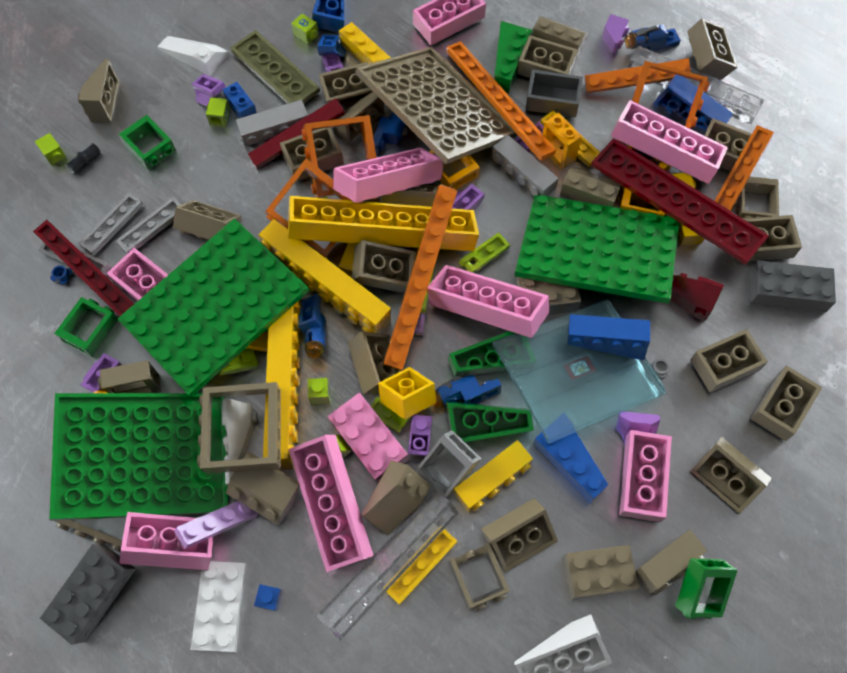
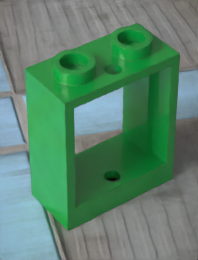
(140, 130)
(99, 334)
(693, 584)

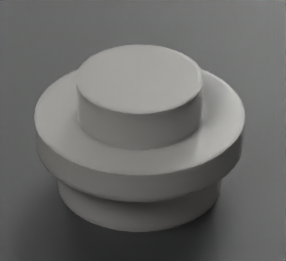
(661, 367)

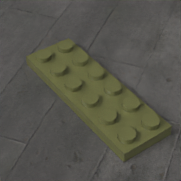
(274, 68)

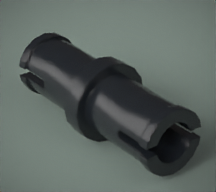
(83, 157)

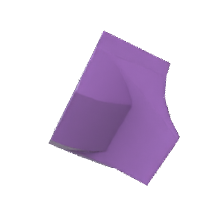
(206, 88)
(469, 198)
(90, 380)
(638, 422)

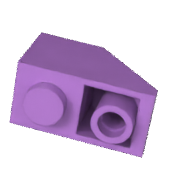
(614, 31)
(420, 435)

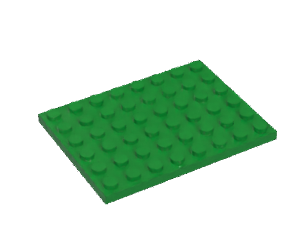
(599, 248)
(213, 306)
(133, 456)

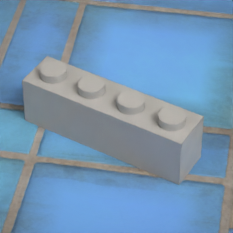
(270, 122)
(524, 167)

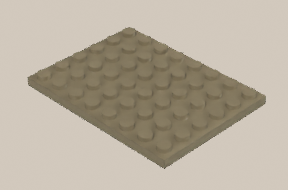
(436, 103)

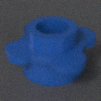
(57, 271)

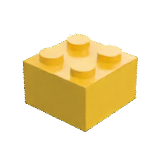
(407, 393)

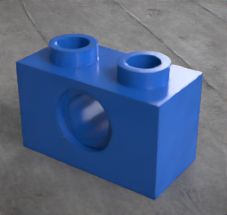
(239, 100)

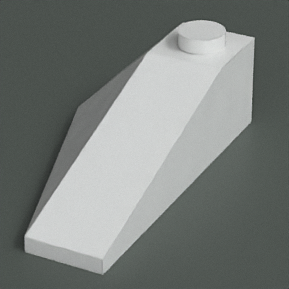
(196, 54)
(239, 425)
(569, 649)

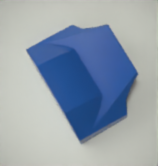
(330, 44)

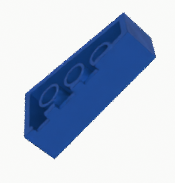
(329, 14)
(679, 96)
(610, 335)
(574, 464)

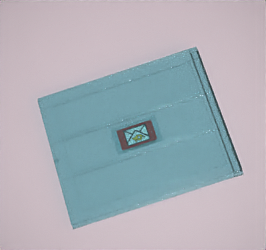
(574, 385)

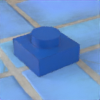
(267, 597)

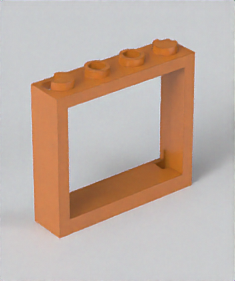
(697, 102)
(310, 149)
(321, 177)

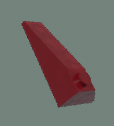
(695, 295)

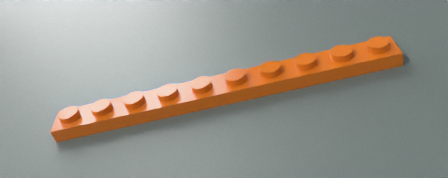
(501, 101)
(420, 278)

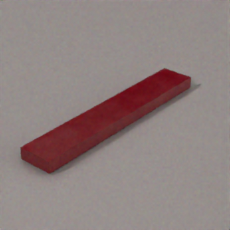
(272, 148)

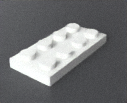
(218, 607)

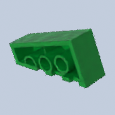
(510, 47)
(477, 358)
(486, 421)

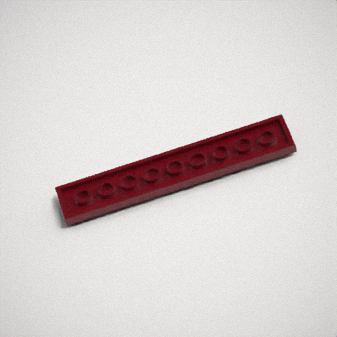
(680, 201)

